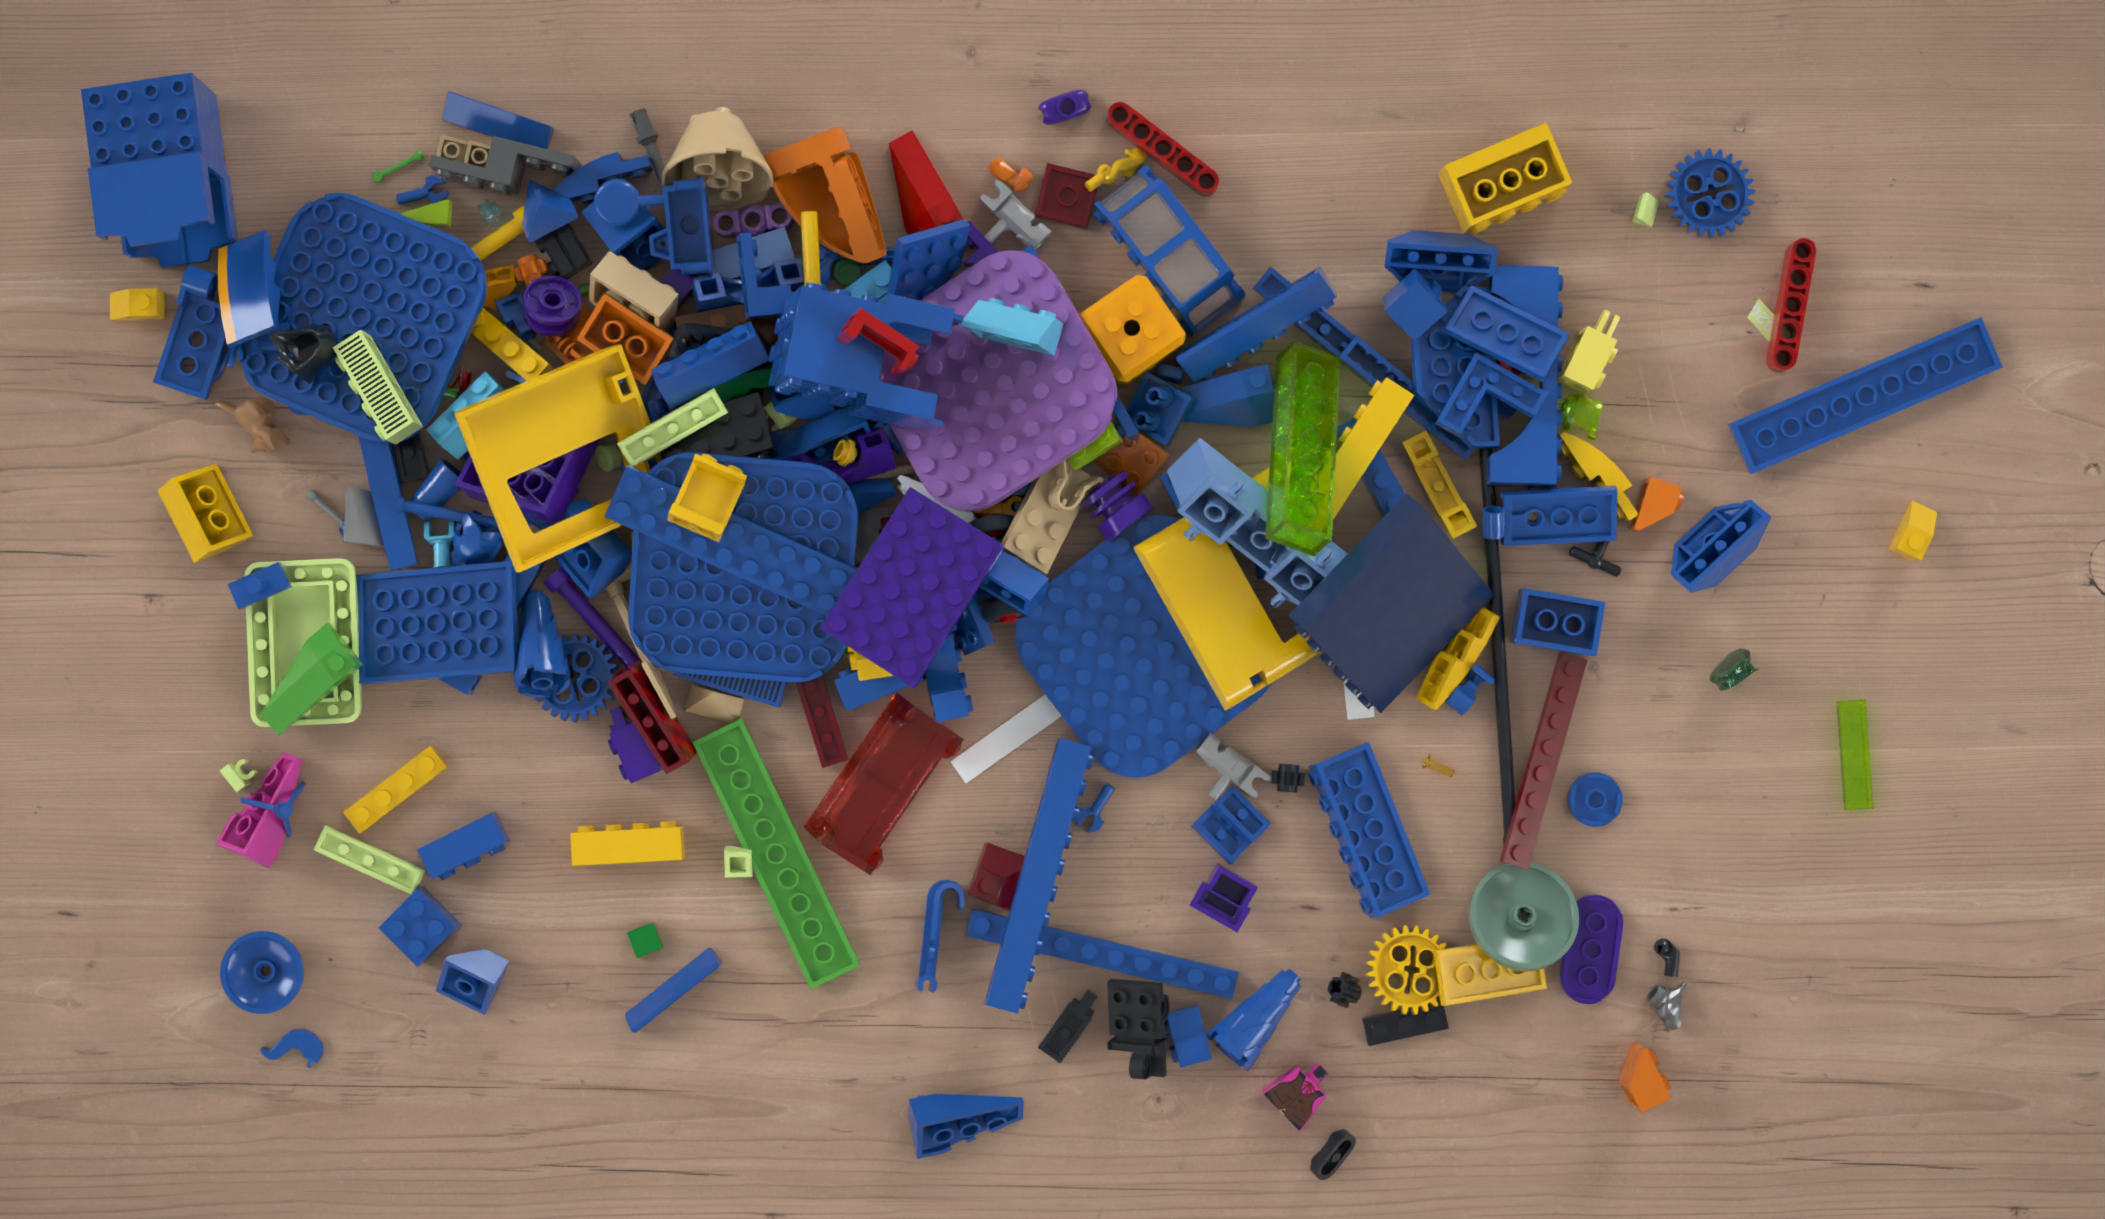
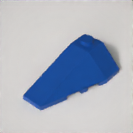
(1233, 399)
(949, 1118)

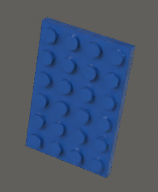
(437, 623)

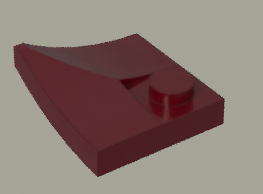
(996, 876)

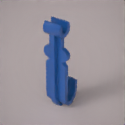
(931, 930)

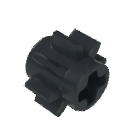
(1288, 778)
(1344, 990)

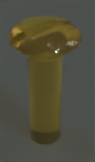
(1428, 762)

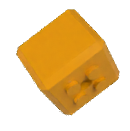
(1158, 335)

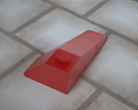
(921, 192)

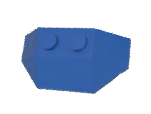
(1447, 257)
(1718, 544)

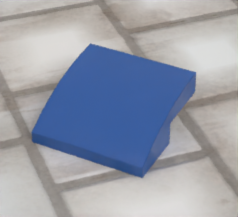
(1230, 824)

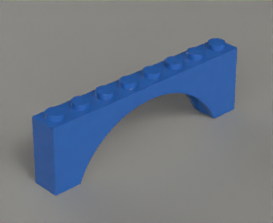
(1533, 454)

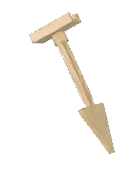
(617, 593)

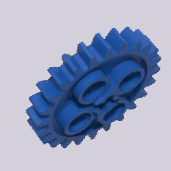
(1702, 171)
(598, 670)

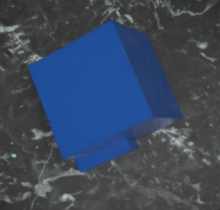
(1415, 304)

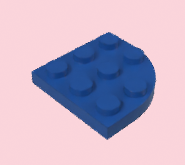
(927, 259)

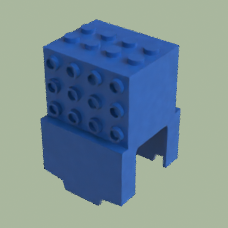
(159, 169)
(820, 366)

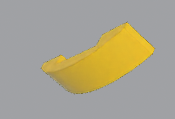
(1438, 485)

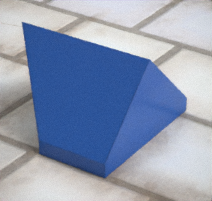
(545, 211)

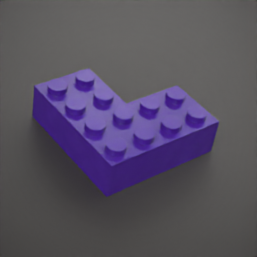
(540, 491)

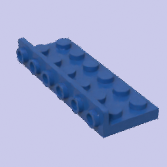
(1368, 831)

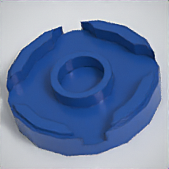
(1594, 799)

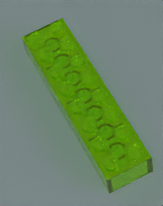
(1303, 449)

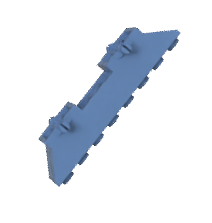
(1233, 508)

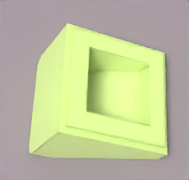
(1645, 210)
(737, 862)

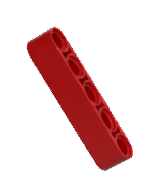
(1157, 136)
(1799, 294)

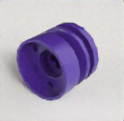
(1116, 505)

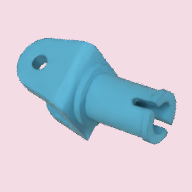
(440, 544)

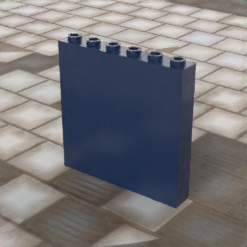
(1391, 605)

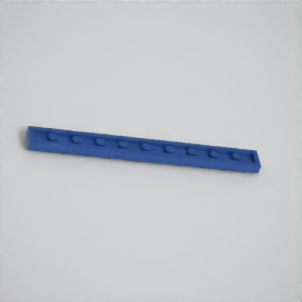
(1115, 956)

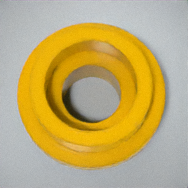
(845, 452)

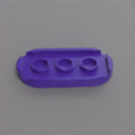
(1592, 961)

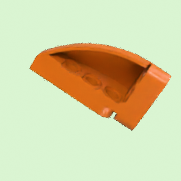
(825, 180)

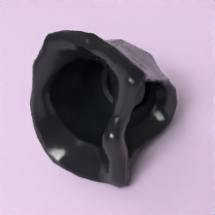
(310, 347)

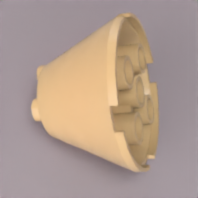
(726, 155)

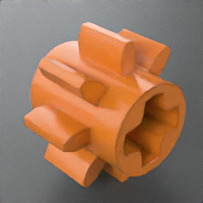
(530, 269)

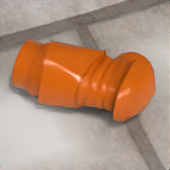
(1004, 172)

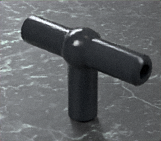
(1595, 560)

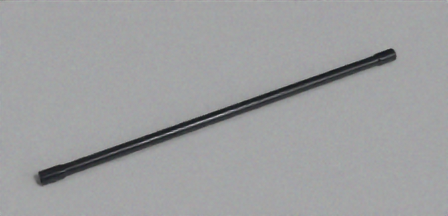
(1499, 658)

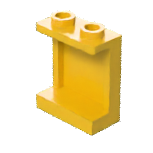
(707, 497)

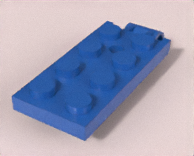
(1563, 516)

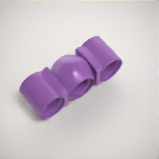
(740, 220)

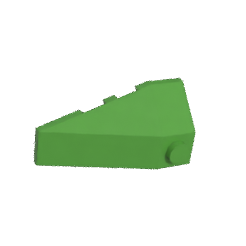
(316, 671)

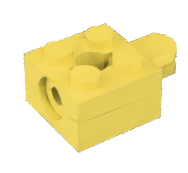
(1590, 355)

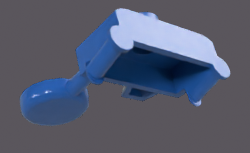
(687, 220)

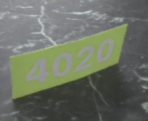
(1763, 320)

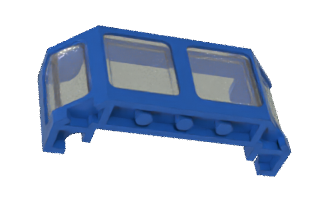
(1170, 250)

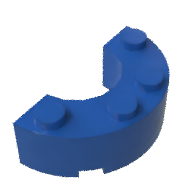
(947, 684)

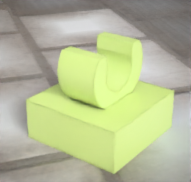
(781, 420)
(236, 777)

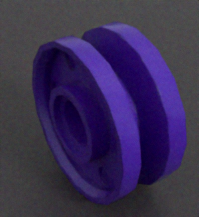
(551, 305)

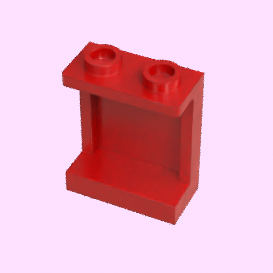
(882, 335)

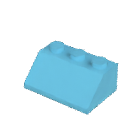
(1014, 325)
(446, 429)

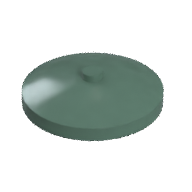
(1523, 916)

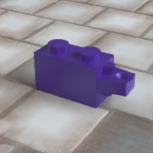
(632, 749)

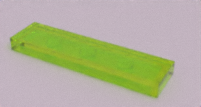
(1855, 754)

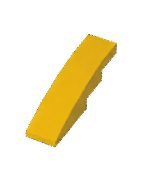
(1453, 664)

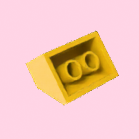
(204, 512)

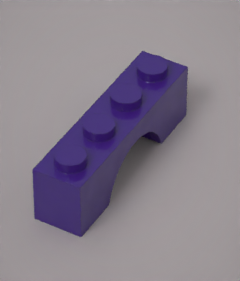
(872, 458)

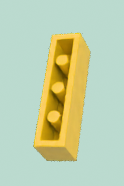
(627, 845)

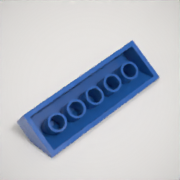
(1256, 325)

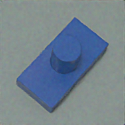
(259, 585)

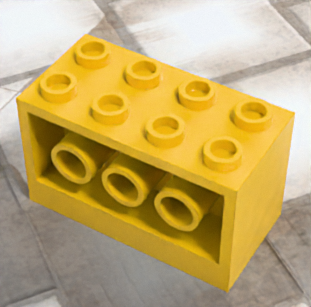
(1509, 162)

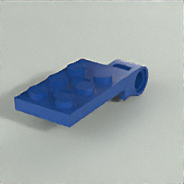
(194, 314)

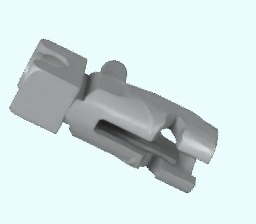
(1013, 217)
(1231, 767)

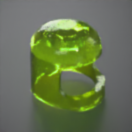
(1581, 412)

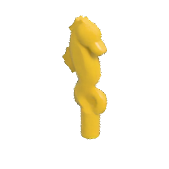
(1125, 166)

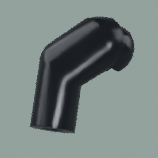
(1670, 955)

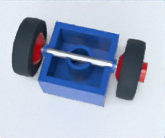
(997, 610)

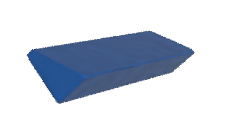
(495, 121)
(672, 989)

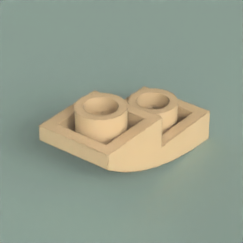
(463, 151)

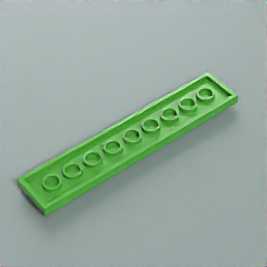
(776, 853)

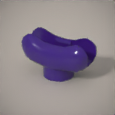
(1065, 107)

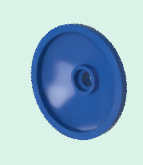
(244, 976)

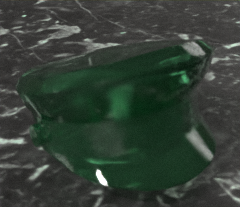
(1732, 669)

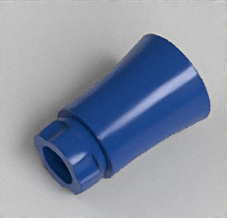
(438, 486)

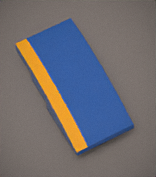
(247, 289)

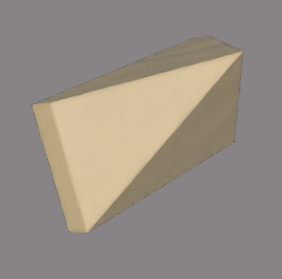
(714, 704)

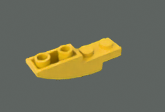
(1591, 464)

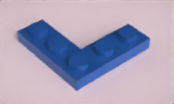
(1486, 376)

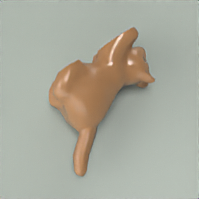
(256, 418)

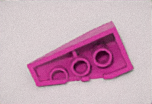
(258, 831)

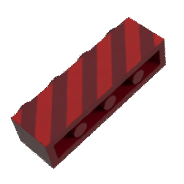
(661, 733)

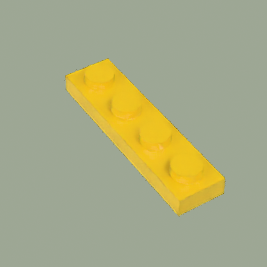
(509, 347)
(395, 789)

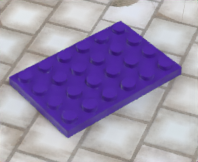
(912, 587)

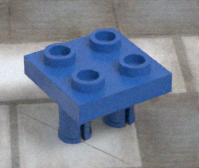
(1159, 408)

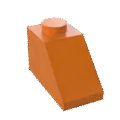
(1656, 502)

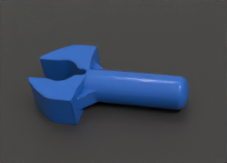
(424, 192)
(1096, 808)

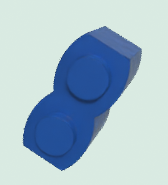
(1188, 1036)

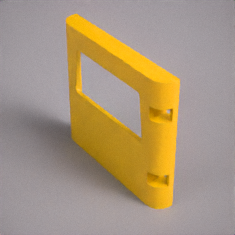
(541, 423)
(1219, 611)

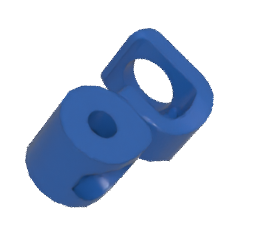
(1463, 696)

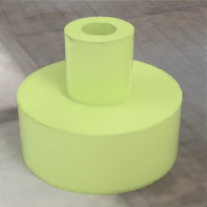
(608, 456)

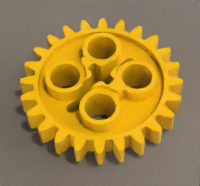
(1385, 965)

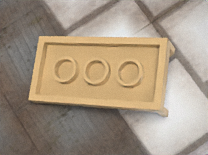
(1047, 515)

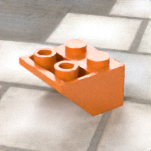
(1642, 1080)

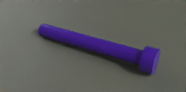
(561, 582)

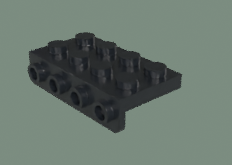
(737, 433)

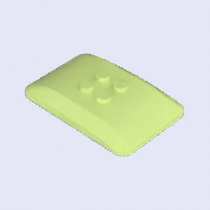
(282, 623)

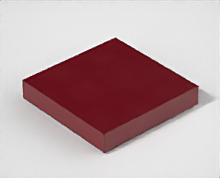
(1065, 197)

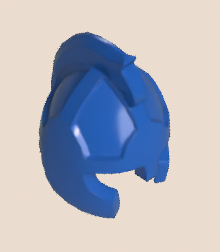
(475, 543)

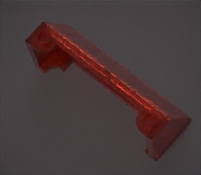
(881, 782)

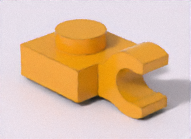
(1002, 508)

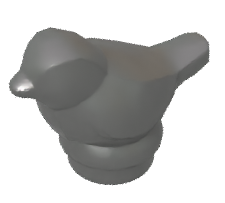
(1667, 1004)

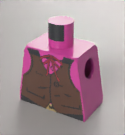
(1297, 1093)

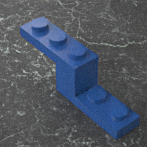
(762, 301)

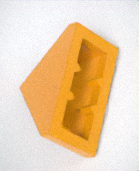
(499, 284)

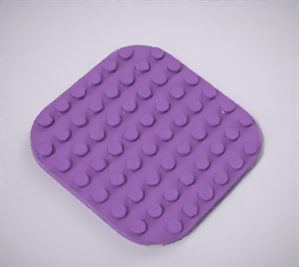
(1002, 405)

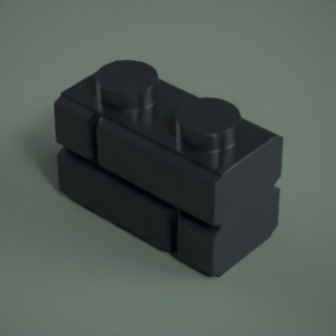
(565, 252)

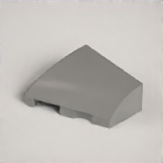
(361, 520)

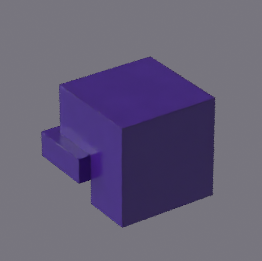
(1224, 897)

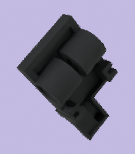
(1137, 1022)

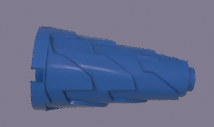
(540, 650)
(1255, 1019)

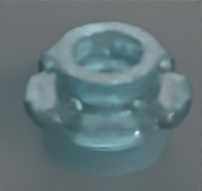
(489, 212)

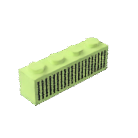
(377, 387)

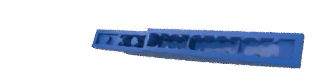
(1362, 360)
(385, 490)

